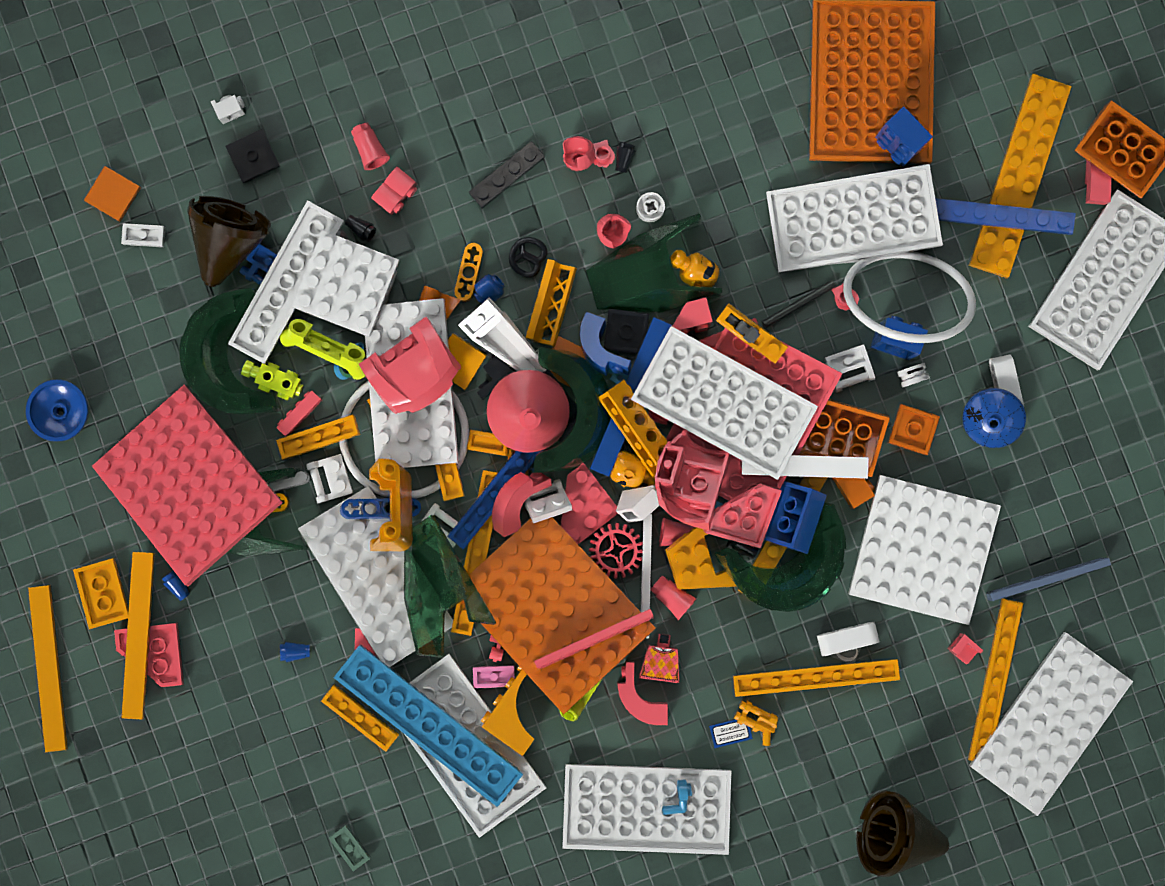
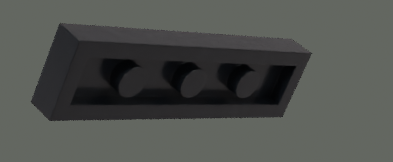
(506, 174)

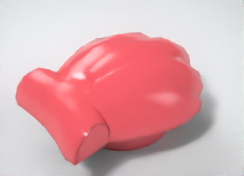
(603, 154)
(839, 297)

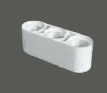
(1005, 375)
(848, 638)

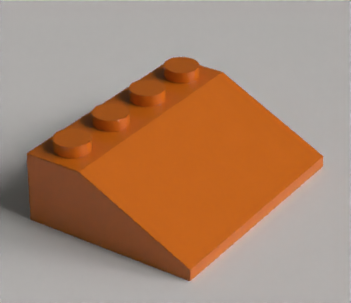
(1124, 149)
(847, 433)

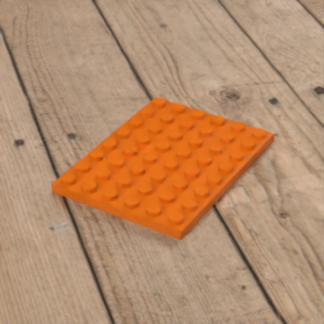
(864, 69)
(549, 597)

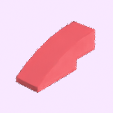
(1098, 185)

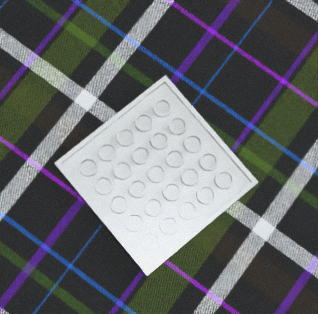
(924, 549)

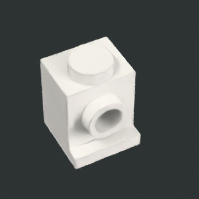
(229, 108)

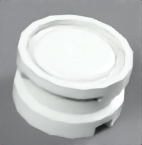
(650, 207)
(914, 377)

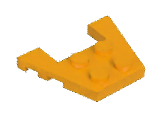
(692, 563)

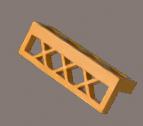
(544, 303)

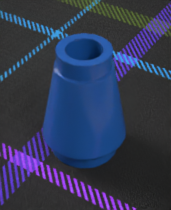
(175, 585)
(293, 651)

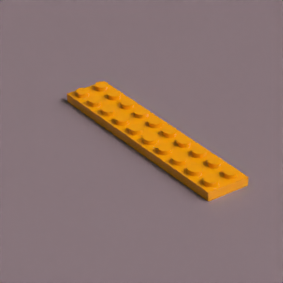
(1021, 171)

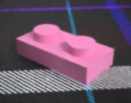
(492, 676)

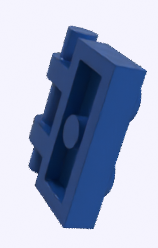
(260, 258)

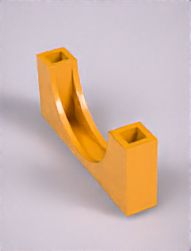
(504, 720)

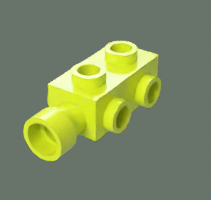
(276, 381)

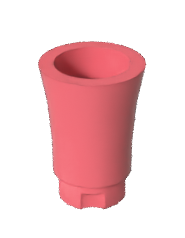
(369, 147)
(672, 531)
(673, 598)

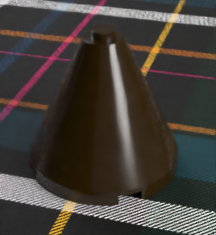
(223, 235)
(896, 836)

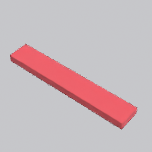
(594, 639)

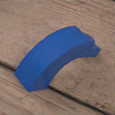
(601, 360)

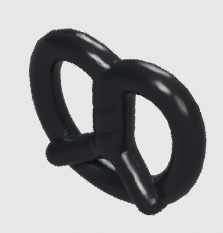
(527, 256)

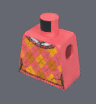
(661, 661)

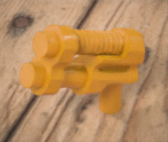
(765, 721)

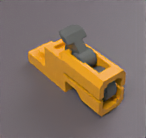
(751, 333)

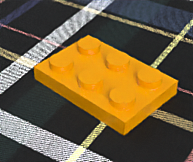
(101, 593)

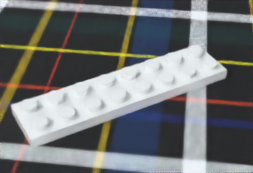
(274, 299)

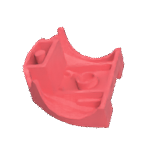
(413, 370)
(690, 480)

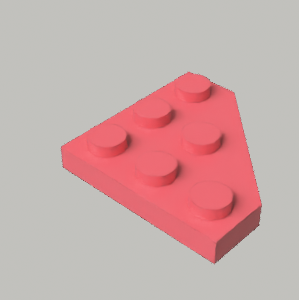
(589, 503)
(746, 516)
(163, 653)

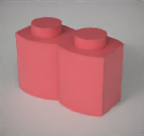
(394, 191)

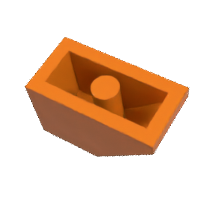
(855, 490)

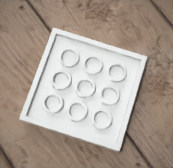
(345, 283)

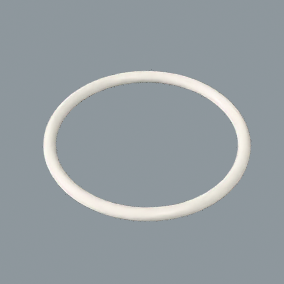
(914, 338)
(375, 488)

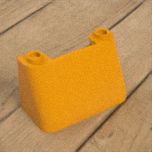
(398, 532)

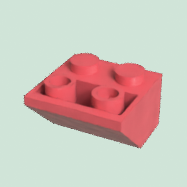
(694, 316)

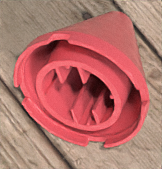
(528, 411)

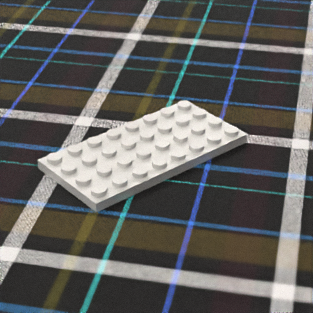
(854, 218)
(1104, 281)
(724, 402)
(420, 436)
(365, 579)
(455, 694)
(1051, 723)
(623, 809)

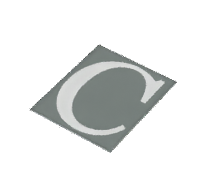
(847, 656)

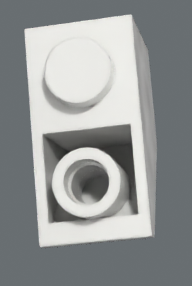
(637, 503)

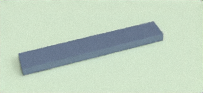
(1048, 578)

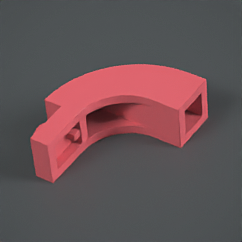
(511, 498)
(645, 711)

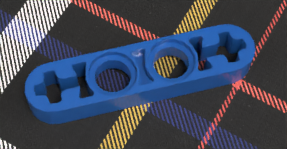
(379, 504)

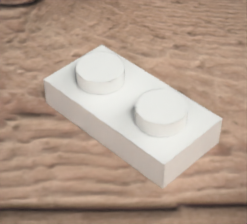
(143, 235)

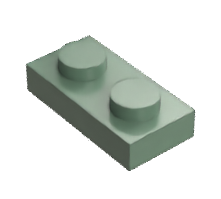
(349, 847)

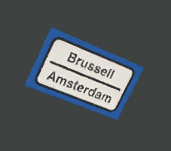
(729, 733)

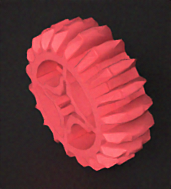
(621, 568)

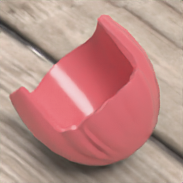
(578, 153)
(613, 230)

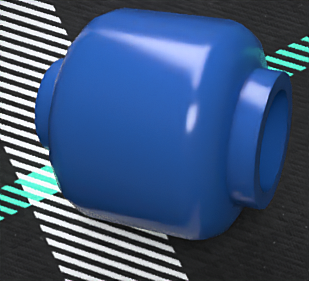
(489, 287)

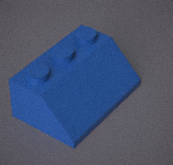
(795, 517)

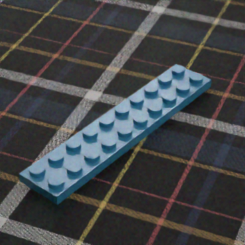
(428, 725)

